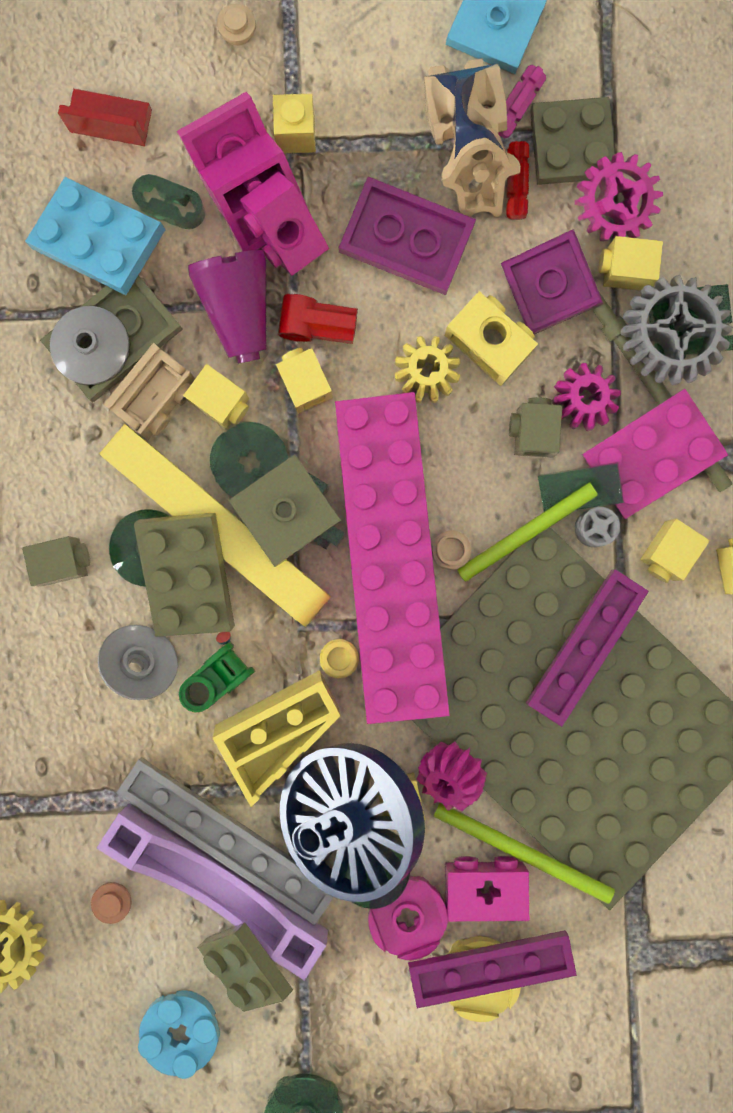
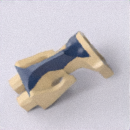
(458, 110)

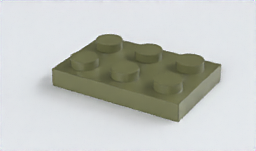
(144, 320)
(184, 574)

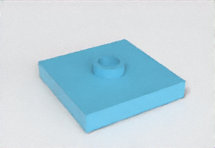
(495, 30)

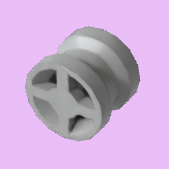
(604, 523)

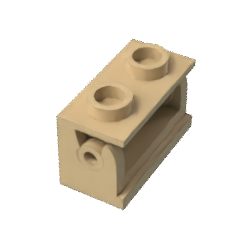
(150, 392)

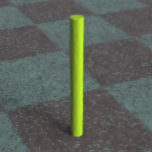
(527, 531)

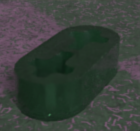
(172, 194)

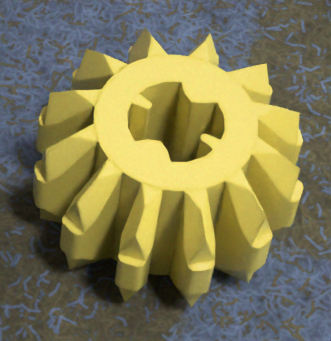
(436, 380)

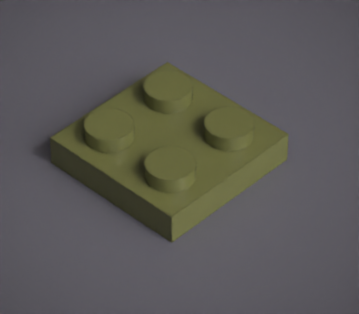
(570, 138)
(244, 968)

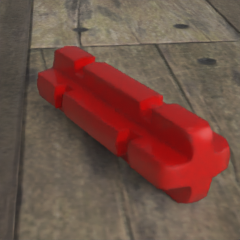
(519, 183)

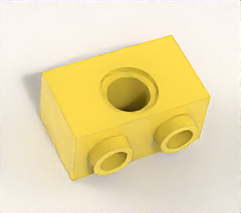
(496, 360)

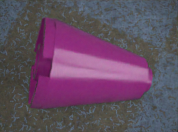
(234, 300)

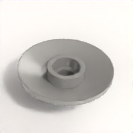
(102, 358)
(139, 646)

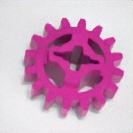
(611, 184)

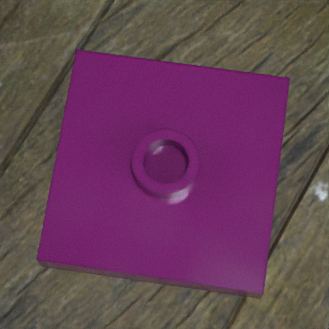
(552, 282)

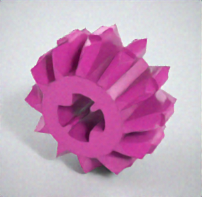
(601, 393)
(451, 776)

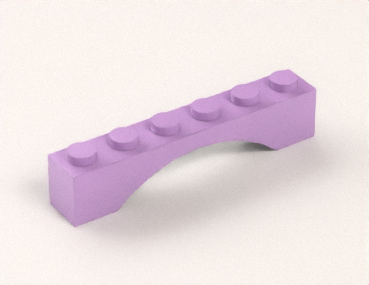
(164, 855)

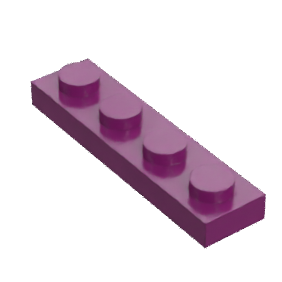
(587, 647)
(492, 969)

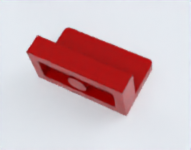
(107, 117)

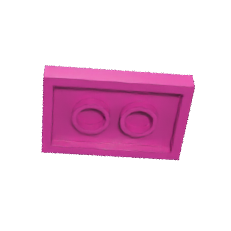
(659, 451)

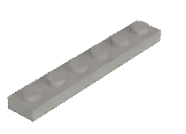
(223, 839)

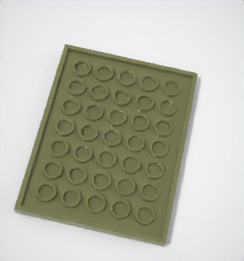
(635, 752)

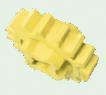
(17, 960)

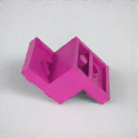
(233, 159)

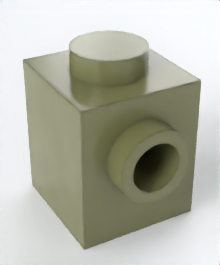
(536, 428)

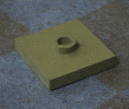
(284, 510)

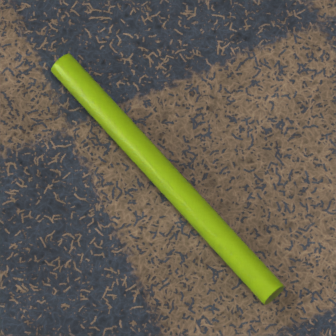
(525, 853)

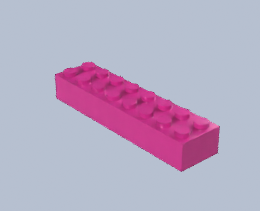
(391, 559)

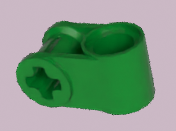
(216, 677)

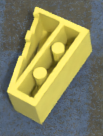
(274, 732)

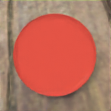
(223, 638)

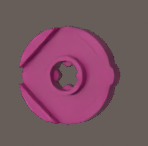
(428, 926)

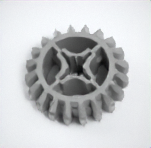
(679, 300)

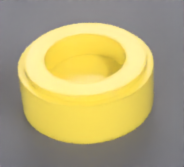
(339, 658)

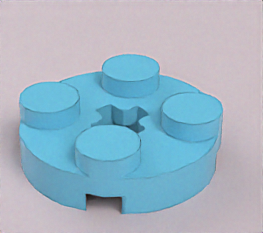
(173, 1056)

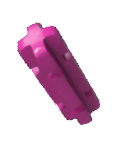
(522, 97)

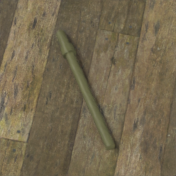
(612, 331)

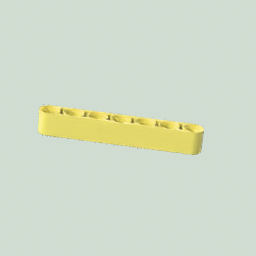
(183, 496)

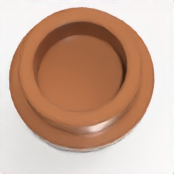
(111, 903)

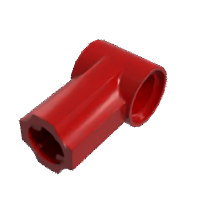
(307, 319)

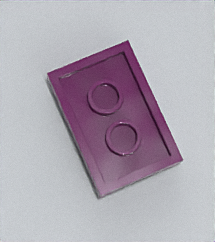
(406, 235)

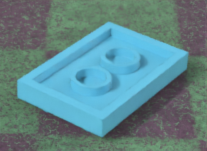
(95, 235)

